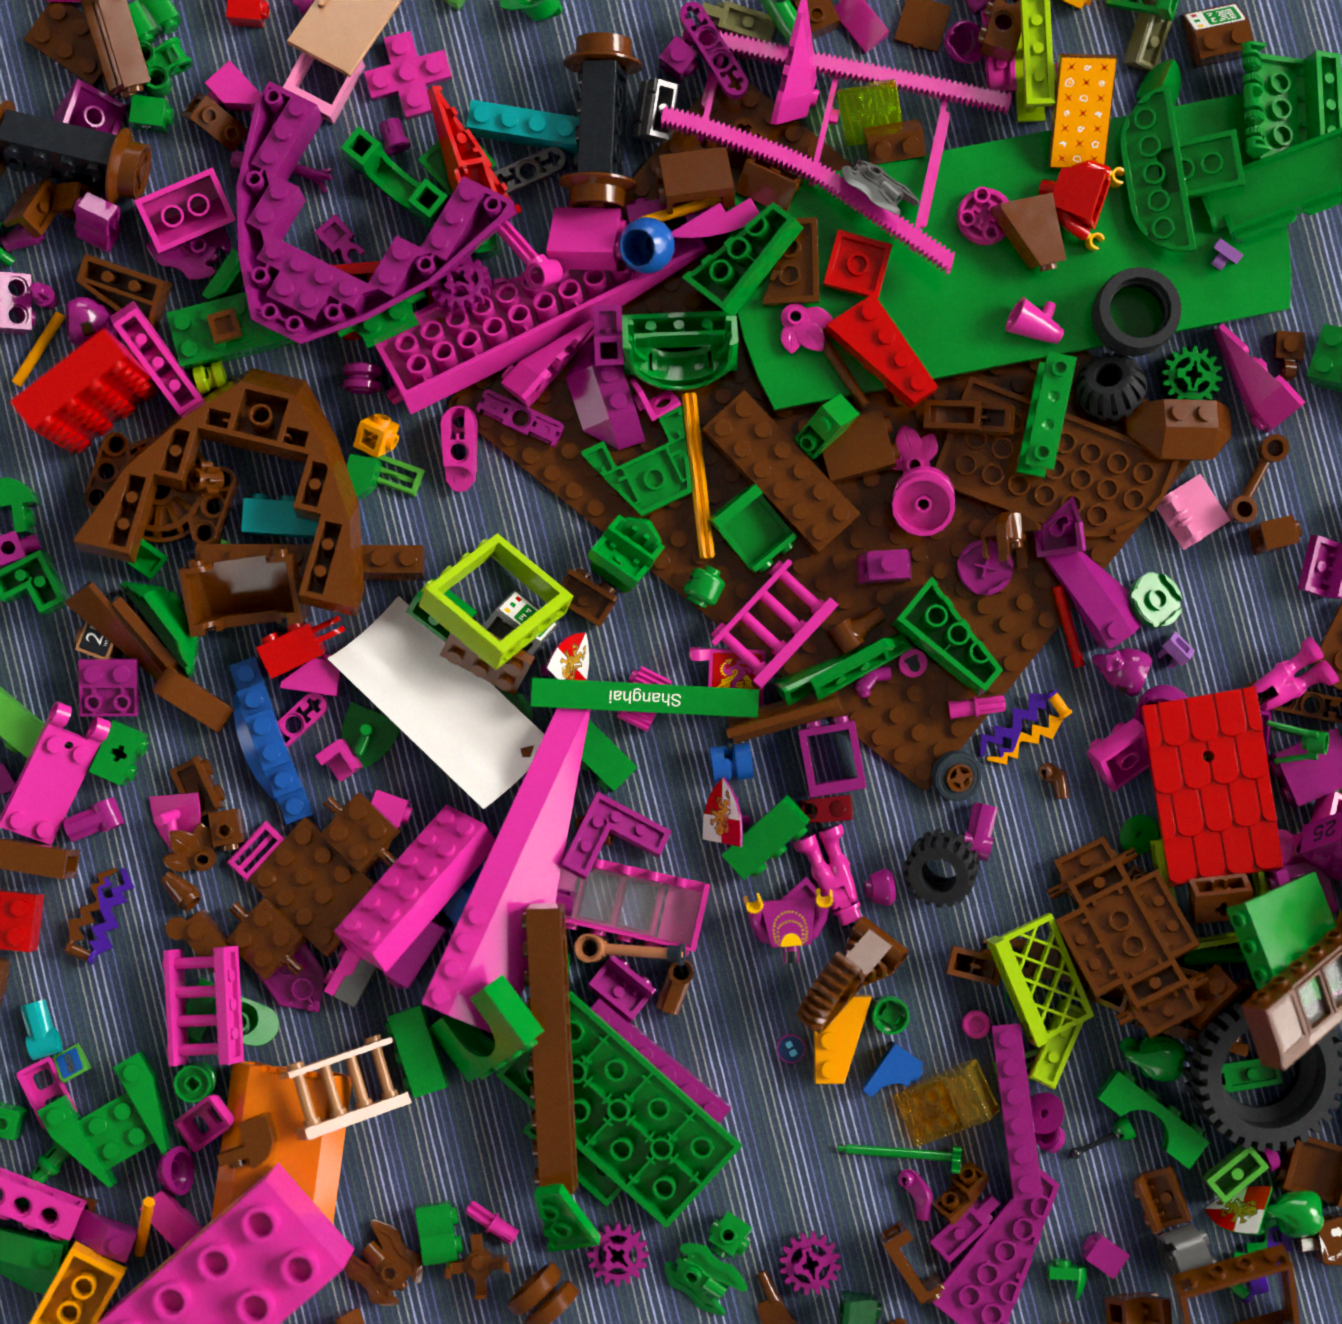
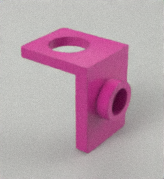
(650, 406)

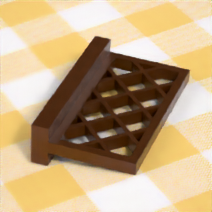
(779, 716)

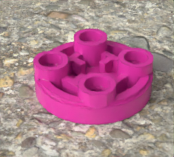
(976, 219)

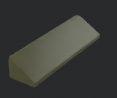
(1147, 40)

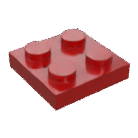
(857, 264)

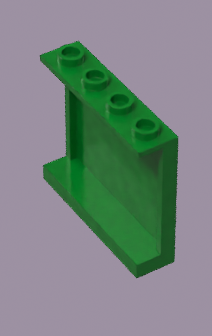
(1281, 925)

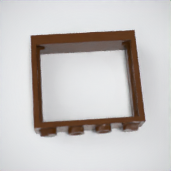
(1237, 1271)

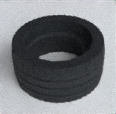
(1163, 292)

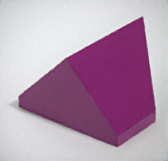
(1061, 532)

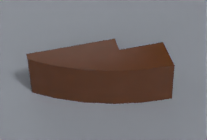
(969, 417)

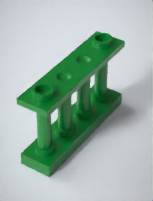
(1046, 415)

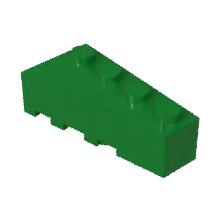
(745, 260)
(947, 638)

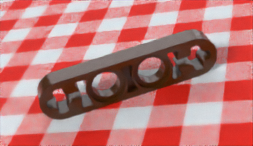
(1297, 708)

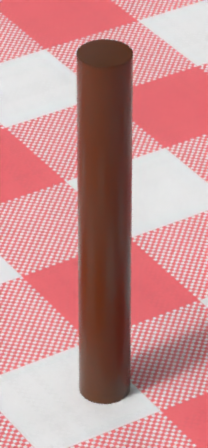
(844, 373)

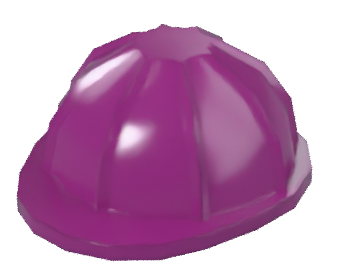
(176, 1170)

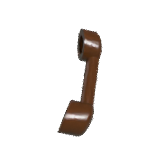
(1270, 450)

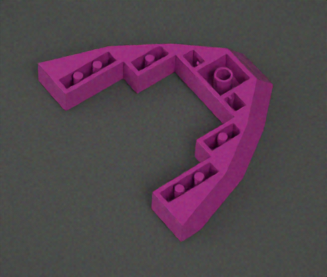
(304, 294)

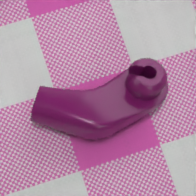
(919, 1191)

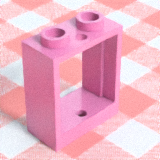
(328, 111)

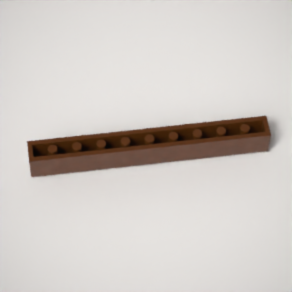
(553, 1053)

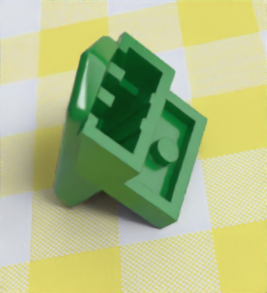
(626, 552)

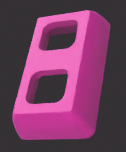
(36, 1096)
(189, 1130)

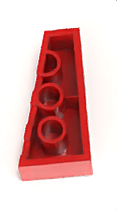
(882, 350)

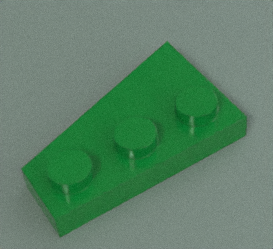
(564, 1220)

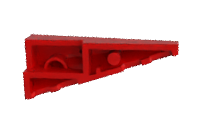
(460, 149)

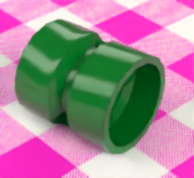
(889, 1014)
(195, 1082)

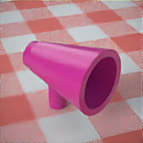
(1033, 323)

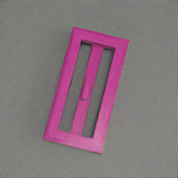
(240, 868)

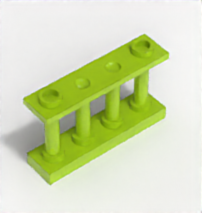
(1034, 62)

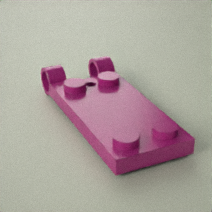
(52, 776)

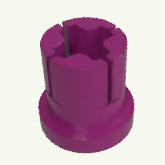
(394, 137)

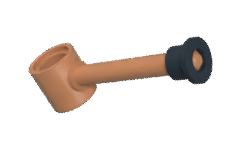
(673, 953)

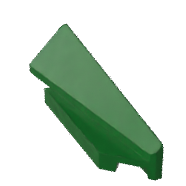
(841, 670)

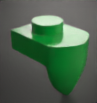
(1064, 1270)

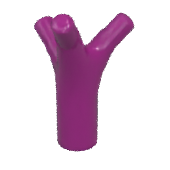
(315, 175)

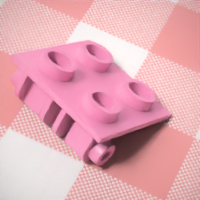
(1192, 512)

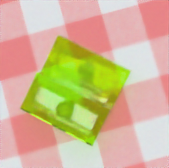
(868, 107)

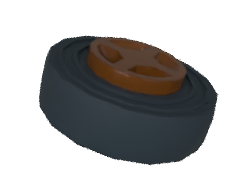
(966, 776)

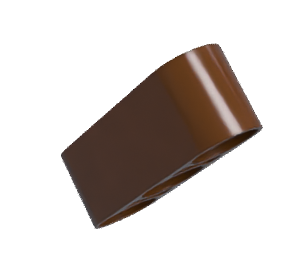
(193, 699)

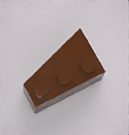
(122, 285)

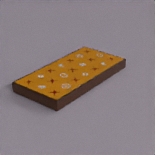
(1082, 109)

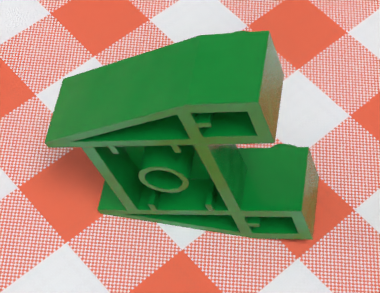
(117, 1127)

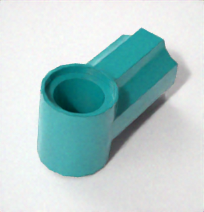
(42, 1037)

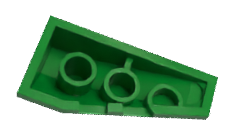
(31, 1258)

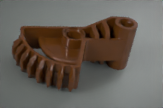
(867, 958)

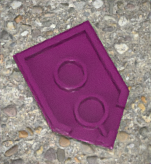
(301, 990)

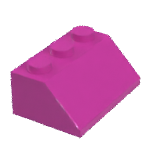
(185, 210)

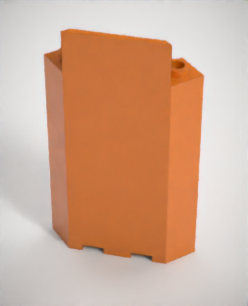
(311, 1163)

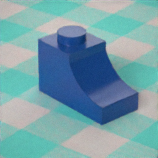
(893, 1068)

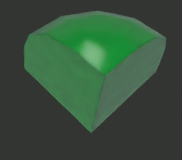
(1162, 74)

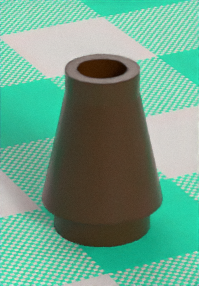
(182, 892)

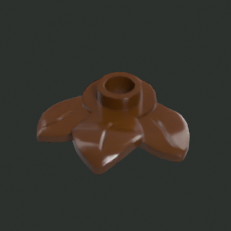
(188, 847)

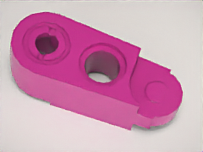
(459, 471)

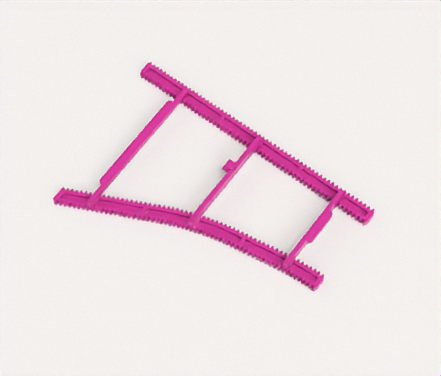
(812, 170)

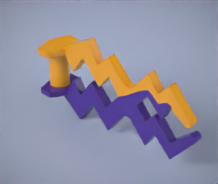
(1015, 733)

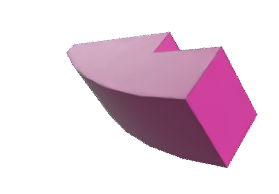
(718, 221)
(173, 1220)

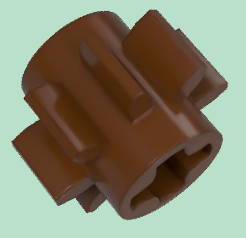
(206, 479)

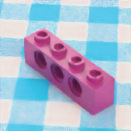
(156, 357)
(40, 1196)

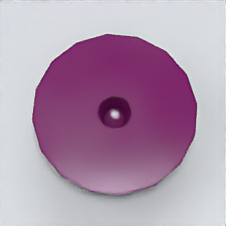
(1047, 1113)

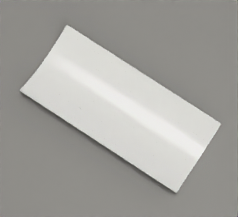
(439, 704)

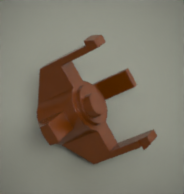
(1010, 531)
(478, 1265)

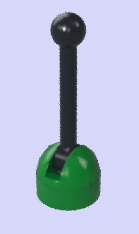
(1121, 1130)

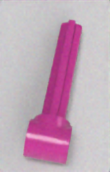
(539, 269)

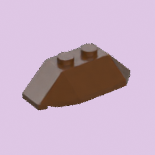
(1180, 428)

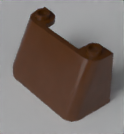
(242, 592)

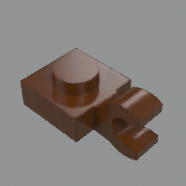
(1289, 349)

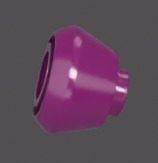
(881, 887)

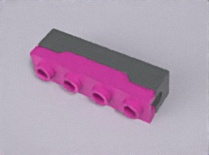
(349, 978)

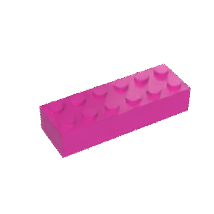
(415, 888)

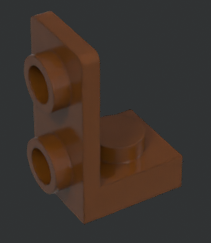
(215, 121)

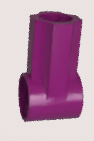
(101, 817)
(980, 829)

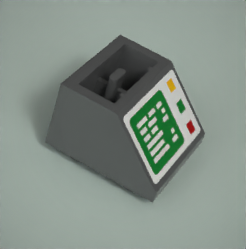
(512, 614)

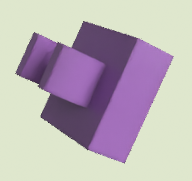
(1225, 253)
(1178, 649)

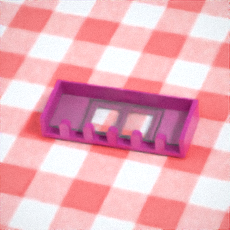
(637, 904)

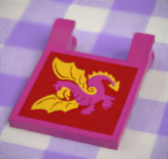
(727, 669)

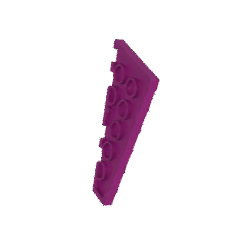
(995, 1266)

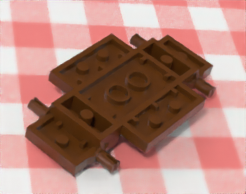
(312, 885)
(1127, 936)

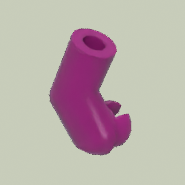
(867, 681)

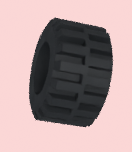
(937, 888)

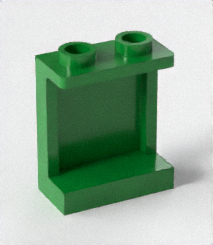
(753, 529)

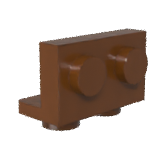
(589, 599)
(196, 777)
(1214, 995)
(1161, 1198)

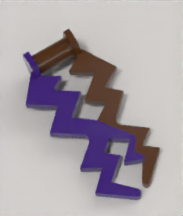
(104, 905)

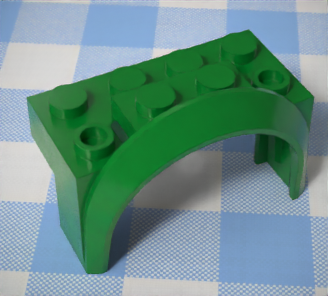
(680, 370)

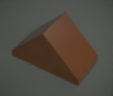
(972, 965)

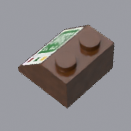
(1216, 34)

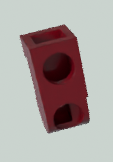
(828, 808)

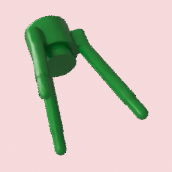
(1313, 741)

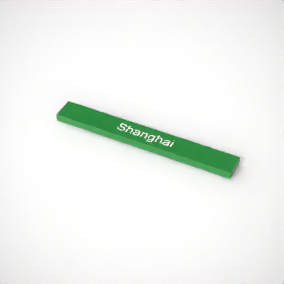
(644, 697)

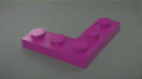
(611, 817)

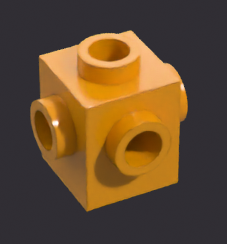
(376, 435)

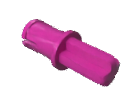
(976, 706)
(492, 1222)

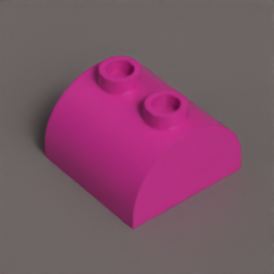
(1120, 754)

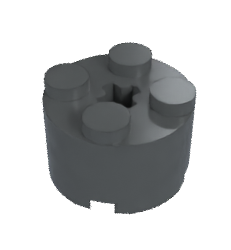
(1184, 1249)

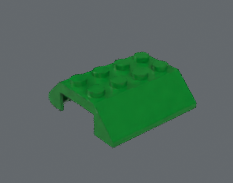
(1288, 98)

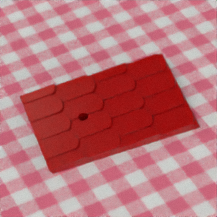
(1217, 812)

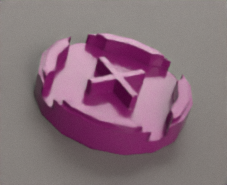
(983, 575)

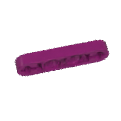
(716, 49)

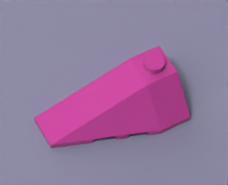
(799, 73)

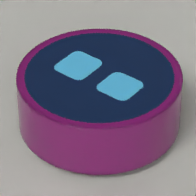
(790, 1048)

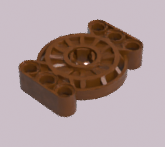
(175, 511)

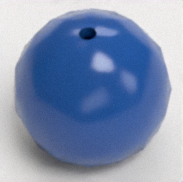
(646, 245)

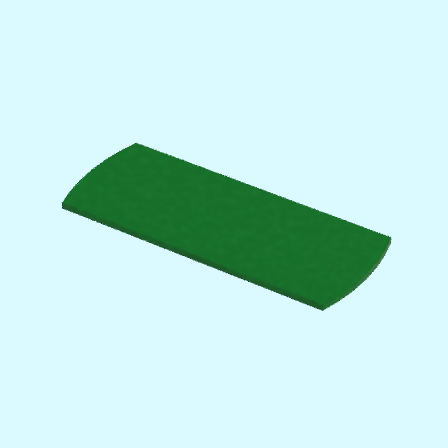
(961, 317)

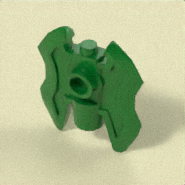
(703, 1277)

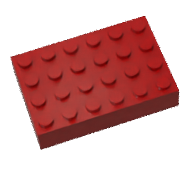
(86, 393)

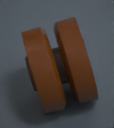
(540, 1295)

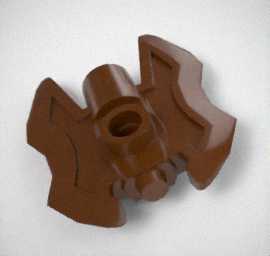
(386, 1267)

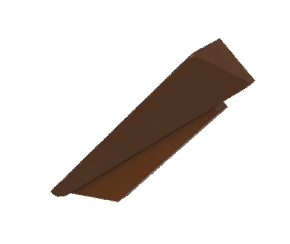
(122, 628)

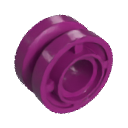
(362, 378)

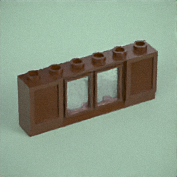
(1298, 1004)

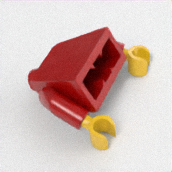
(1080, 197)

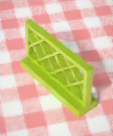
(1018, 990)

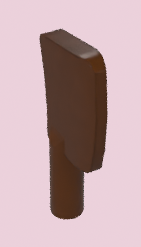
(773, 1308)

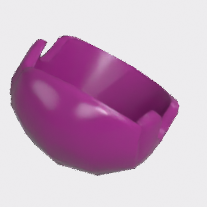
(962, 43)

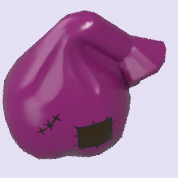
(86, 318)
(1124, 669)

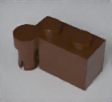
(200, 933)

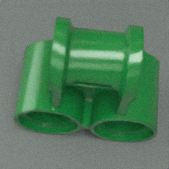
(164, 64)

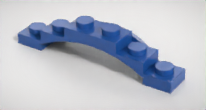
(264, 742)

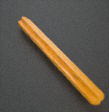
(697, 475)

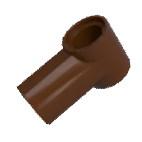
(674, 989)

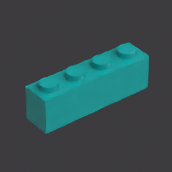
(522, 126)
(274, 518)

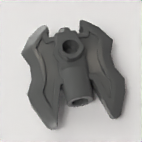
(878, 186)

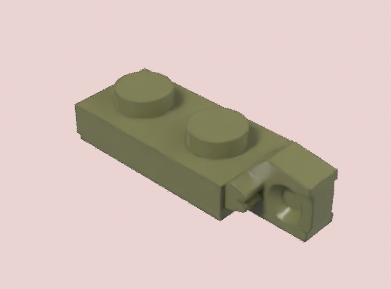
(741, 20)

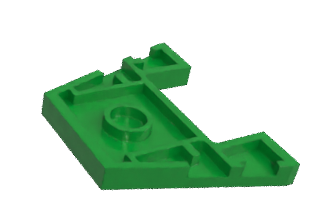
(653, 477)

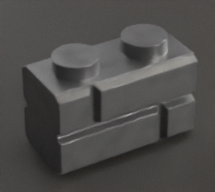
(652, 98)

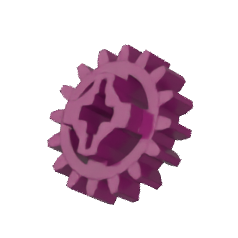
(461, 286)
(627, 1244)
(821, 1260)

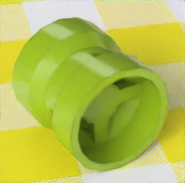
(209, 377)

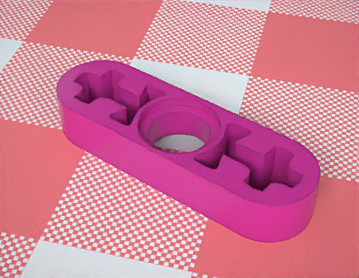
(304, 705)

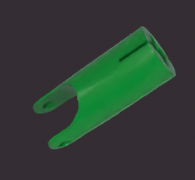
(783, 16)

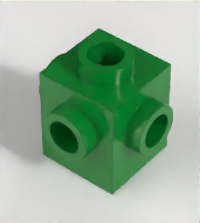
(729, 1226)

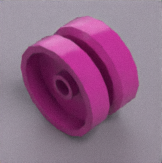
(907, 504)

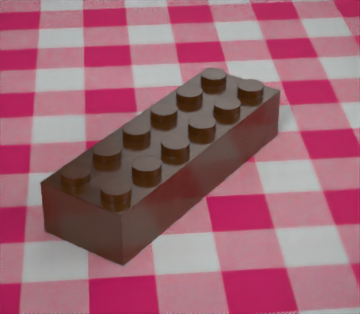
(781, 471)

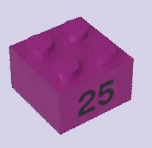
(1323, 844)

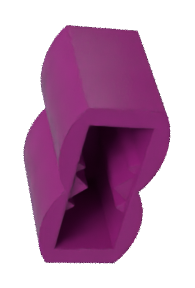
(97, 222)

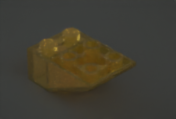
(946, 1103)

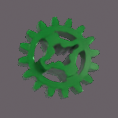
(1193, 364)

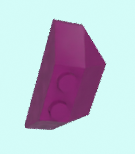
(604, 401)

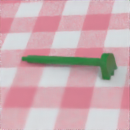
(953, 1156)

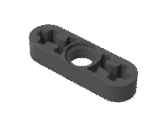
(550, 171)

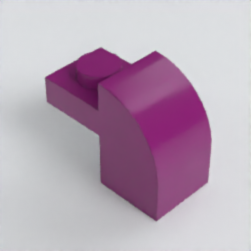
(608, 334)

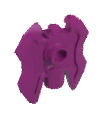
(195, 255)

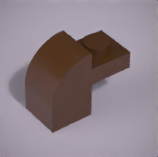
(258, 1139)
(1138, 1308)

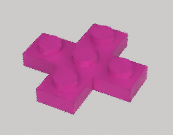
(408, 75)

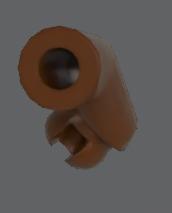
(1056, 777)

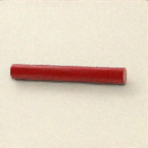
(1068, 626)

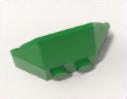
(167, 620)

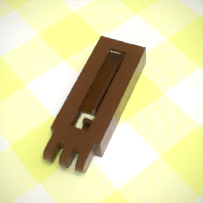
(1035, 953)

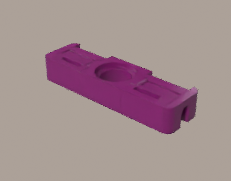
(538, 424)

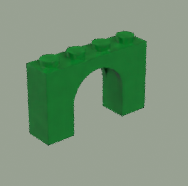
(370, 161)
(510, 1023)

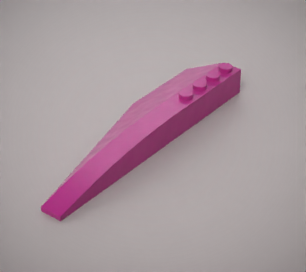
(510, 325)
(517, 873)

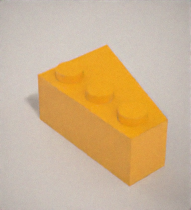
(837, 1044)

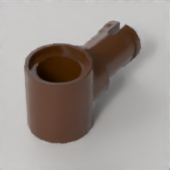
(852, 632)

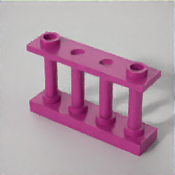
(800, 629)
(228, 1006)

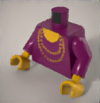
(789, 921)

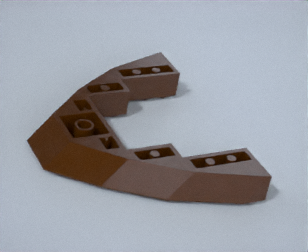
(261, 415)

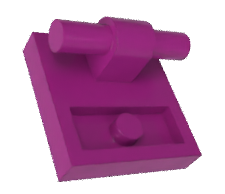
(108, 687)

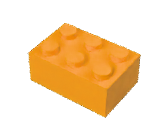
(80, 1288)

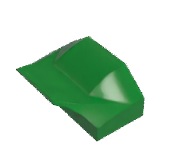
(227, 279)

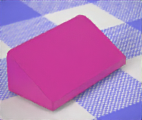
(861, 23)

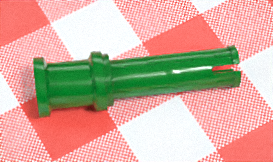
(47, 1166)

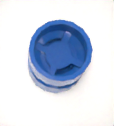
(731, 762)

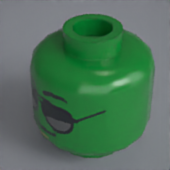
(704, 586)

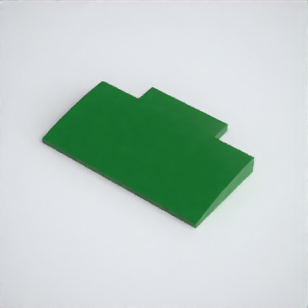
(631, 1122)

